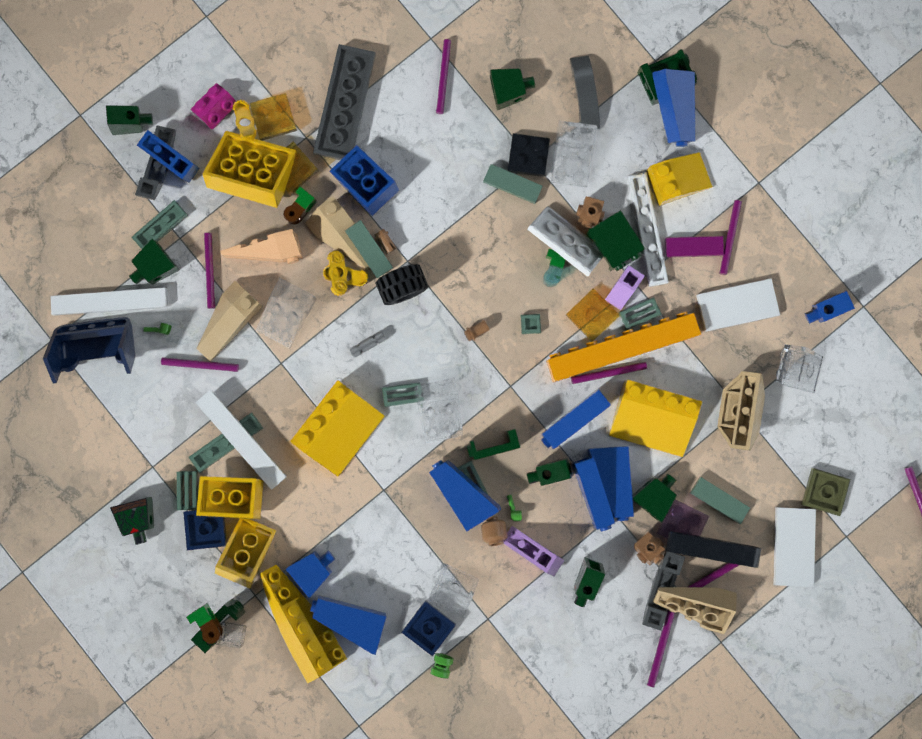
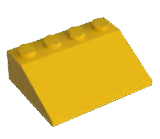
(250, 169)
(654, 418)
(337, 428)

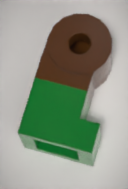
(301, 206)
(207, 623)

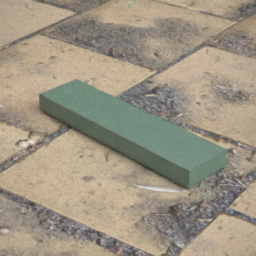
(221, 446)

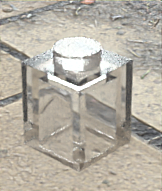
(232, 635)

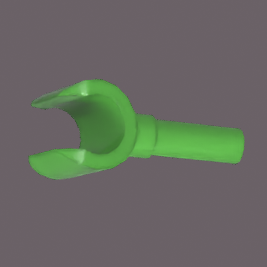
(163, 329)
(515, 515)

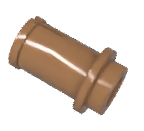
(385, 241)
(475, 331)

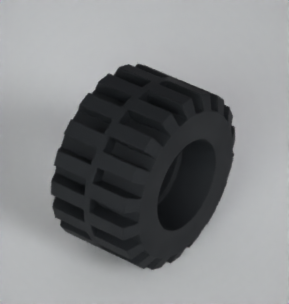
(401, 284)

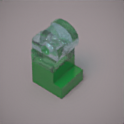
(553, 274)

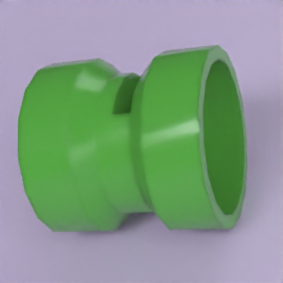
(442, 665)

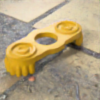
(241, 112)
(358, 278)
(339, 285)

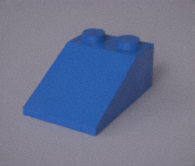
(365, 180)

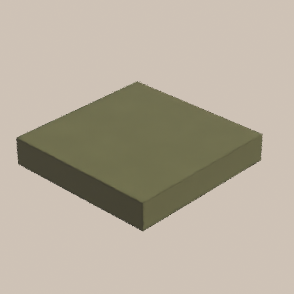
(825, 492)

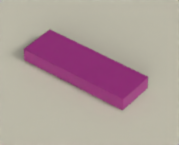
(694, 246)

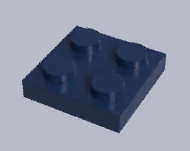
(204, 531)
(428, 628)

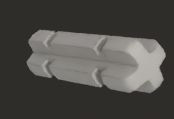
(367, 344)

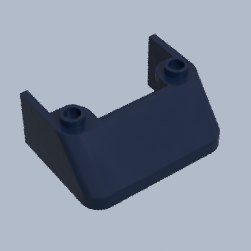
(89, 341)

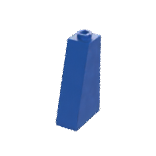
(677, 104)
(575, 419)
(615, 475)
(593, 493)
(463, 495)
(351, 621)

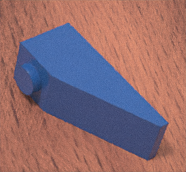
(168, 156)

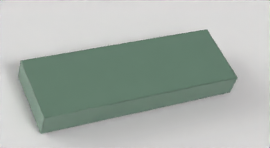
(512, 184)
(160, 224)
(368, 249)
(720, 500)

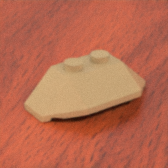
(742, 410)

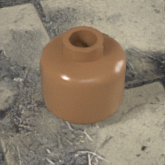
(494, 531)

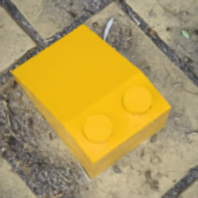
(678, 178)
(230, 497)
(245, 552)

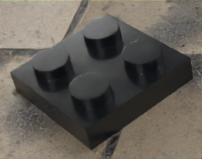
(528, 155)

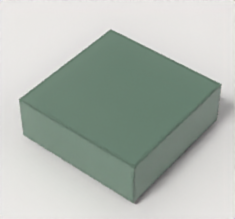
(530, 324)

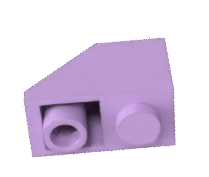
(624, 287)

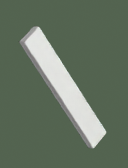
(647, 229)
(109, 301)
(241, 439)

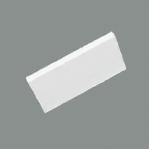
(566, 240)
(738, 305)
(794, 547)

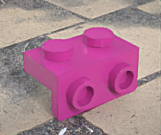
(214, 106)

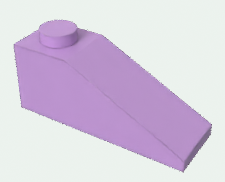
(533, 551)

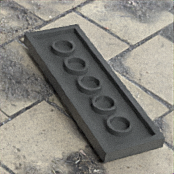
(344, 102)

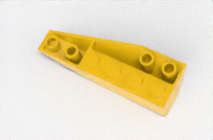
(308, 640)

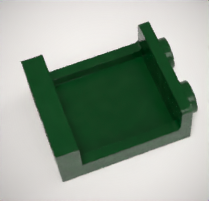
(675, 62)
(616, 241)
(511, 445)
(233, 608)

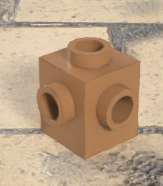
(591, 206)
(648, 543)

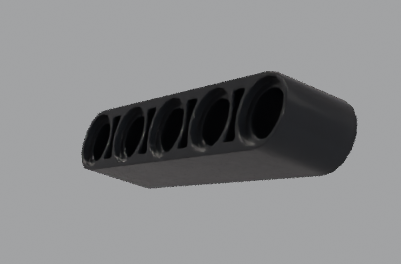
(713, 549)

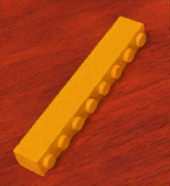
(623, 347)

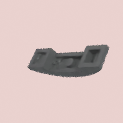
(585, 90)
(155, 172)
(665, 577)

